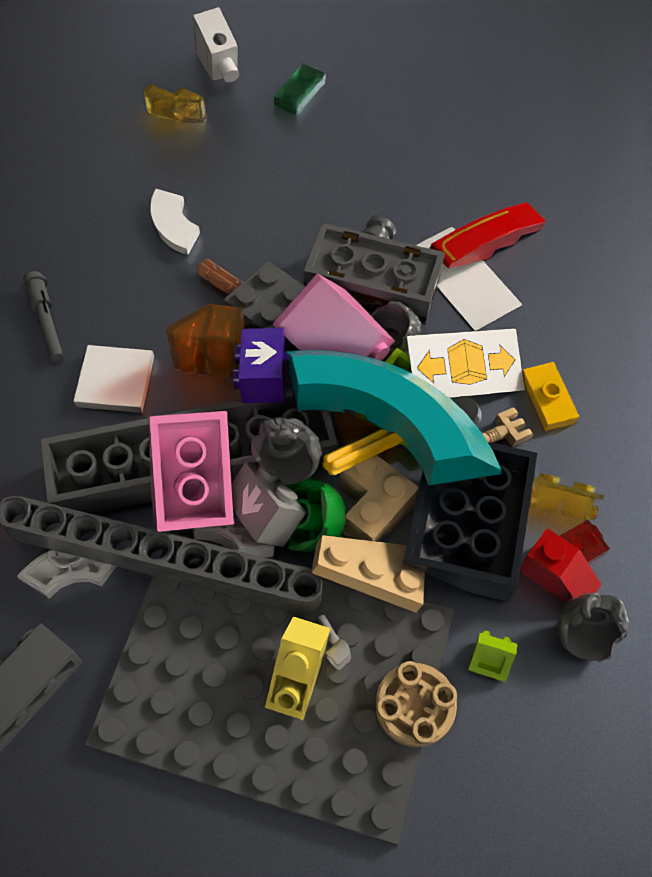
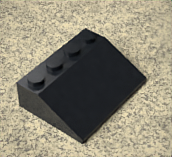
(475, 527)

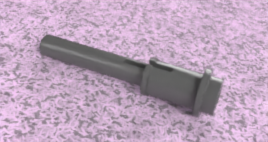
(35, 285)

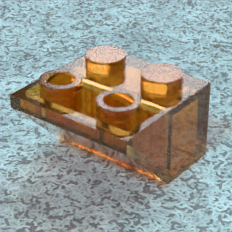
(207, 340)

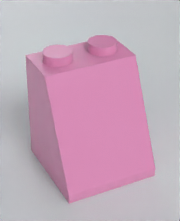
(332, 320)

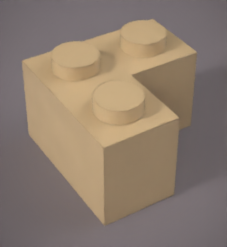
(381, 497)

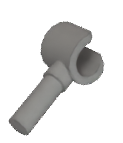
(339, 653)

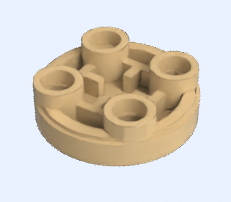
(416, 704)

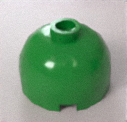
(323, 515)

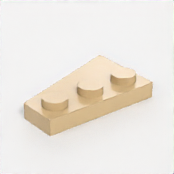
(371, 569)

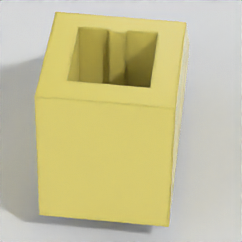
(297, 667)

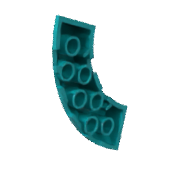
(430, 422)

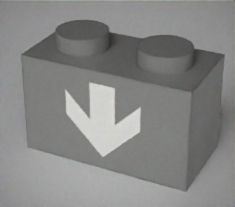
(265, 505)

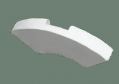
(171, 223)
(233, 537)
(58, 569)

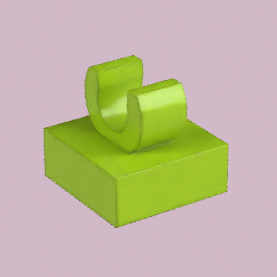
(492, 656)

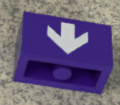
(260, 365)

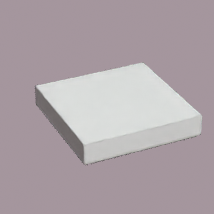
(114, 379)

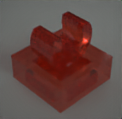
(587, 540)

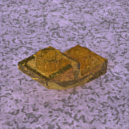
(180, 106)

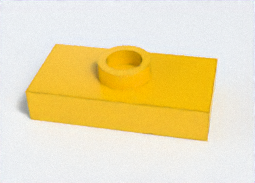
(549, 396)

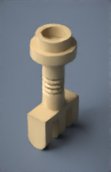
(508, 429)

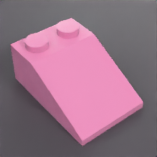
(190, 471)

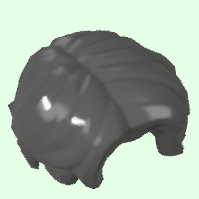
(399, 323)
(286, 449)
(592, 626)

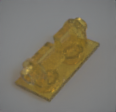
(577, 499)

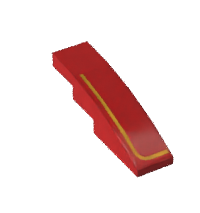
(482, 236)

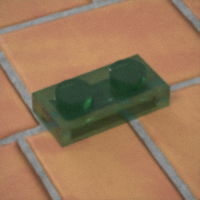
(299, 89)

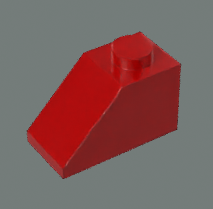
(559, 568)

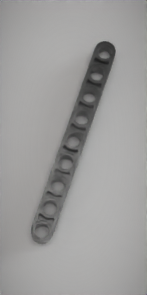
(172, 566)

